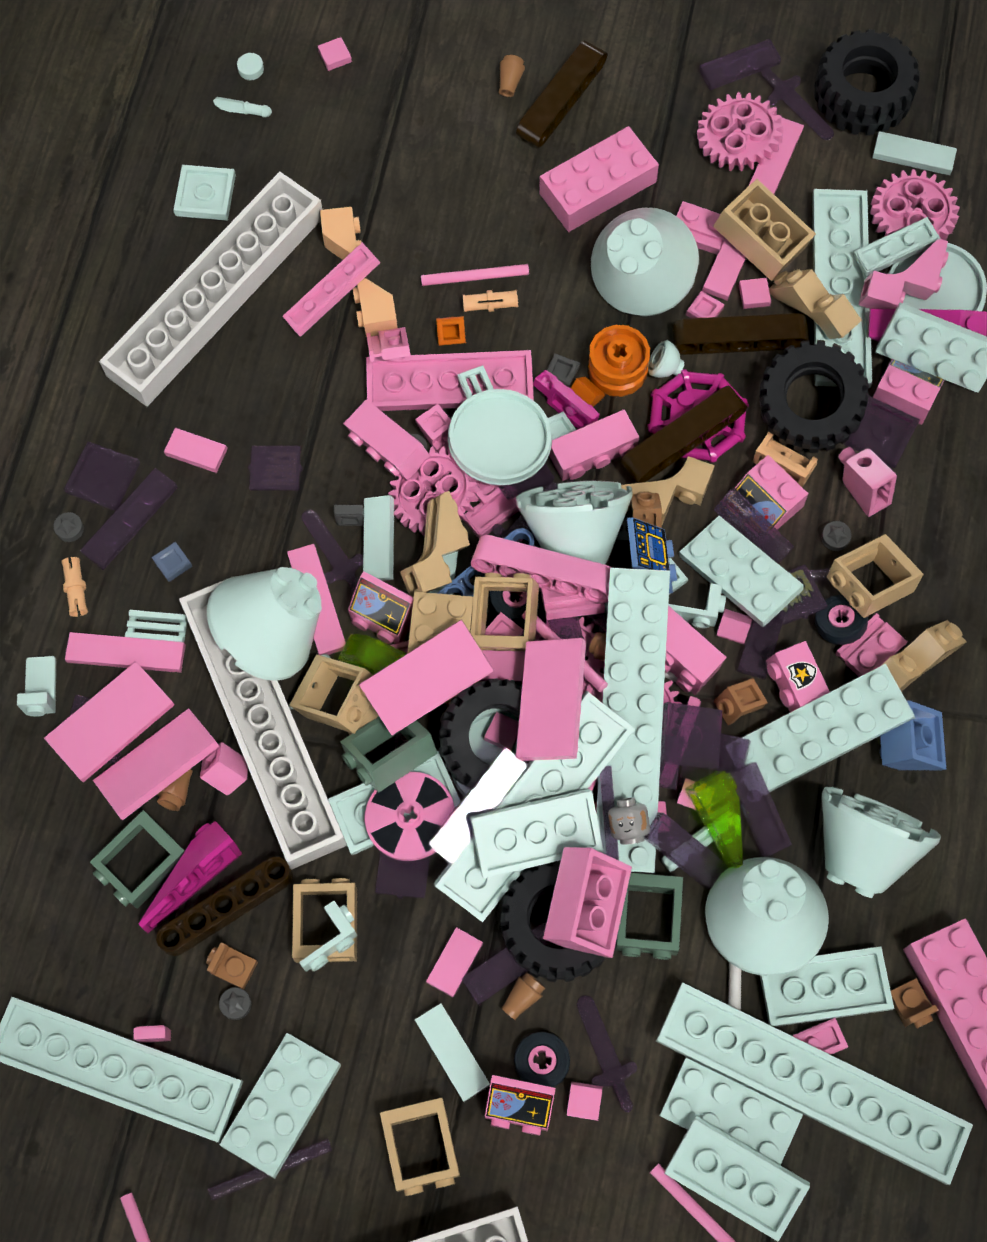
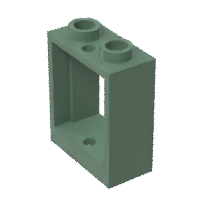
(395, 764)
(155, 879)
(653, 884)

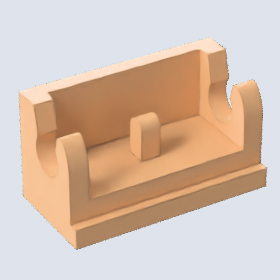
(792, 462)

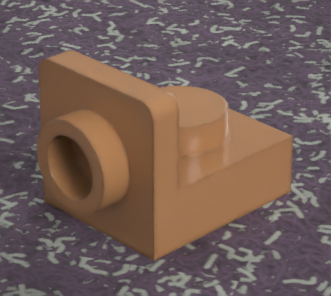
(647, 508)
(740, 700)
(230, 965)
(912, 1004)

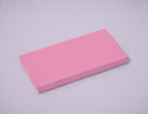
(426, 677)
(551, 700)
(109, 721)
(155, 764)

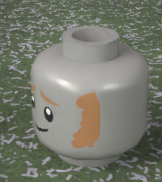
(629, 821)

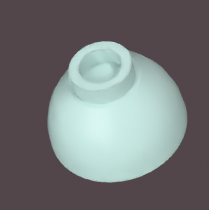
(665, 360)

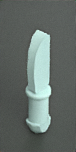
(242, 107)

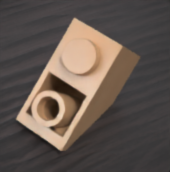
(340, 230)
(376, 306)

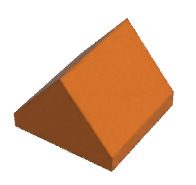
(451, 330)
(587, 391)

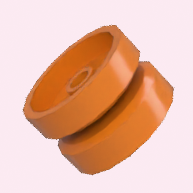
(619, 360)

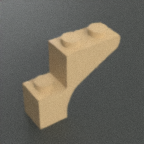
(807, 294)
(687, 485)
(442, 537)
(924, 653)

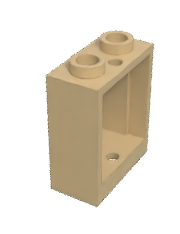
(884, 553)
(495, 582)
(324, 673)
(313, 887)
(410, 1113)

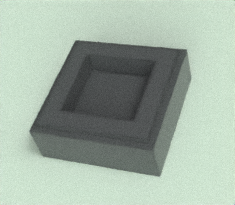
(564, 369)
(349, 515)

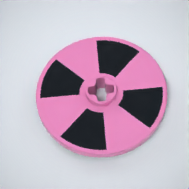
(389, 827)

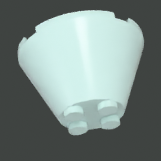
(645, 261)
(576, 517)
(266, 620)
(870, 841)
(766, 916)

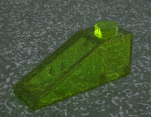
(720, 811)

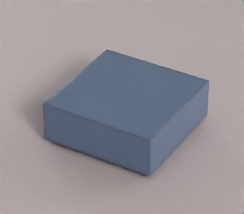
(172, 561)

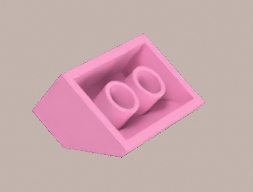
(587, 901)

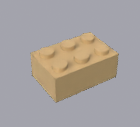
(764, 229)
(435, 613)

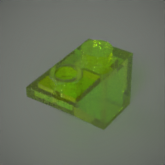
(369, 653)

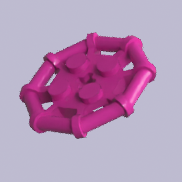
(687, 400)

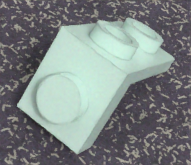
(704, 618)
(39, 687)
(343, 941)

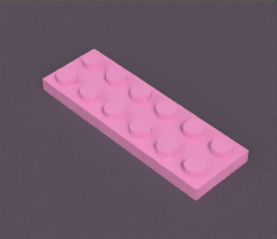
(433, 379)

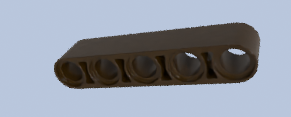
(561, 93)
(739, 333)
(684, 434)
(209, 907)

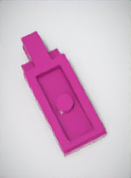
(565, 400)

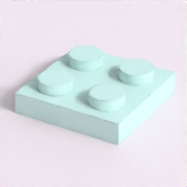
(204, 192)

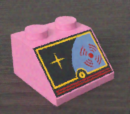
(908, 389)
(772, 492)
(381, 609)
(519, 1104)

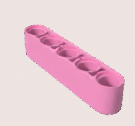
(548, 568)

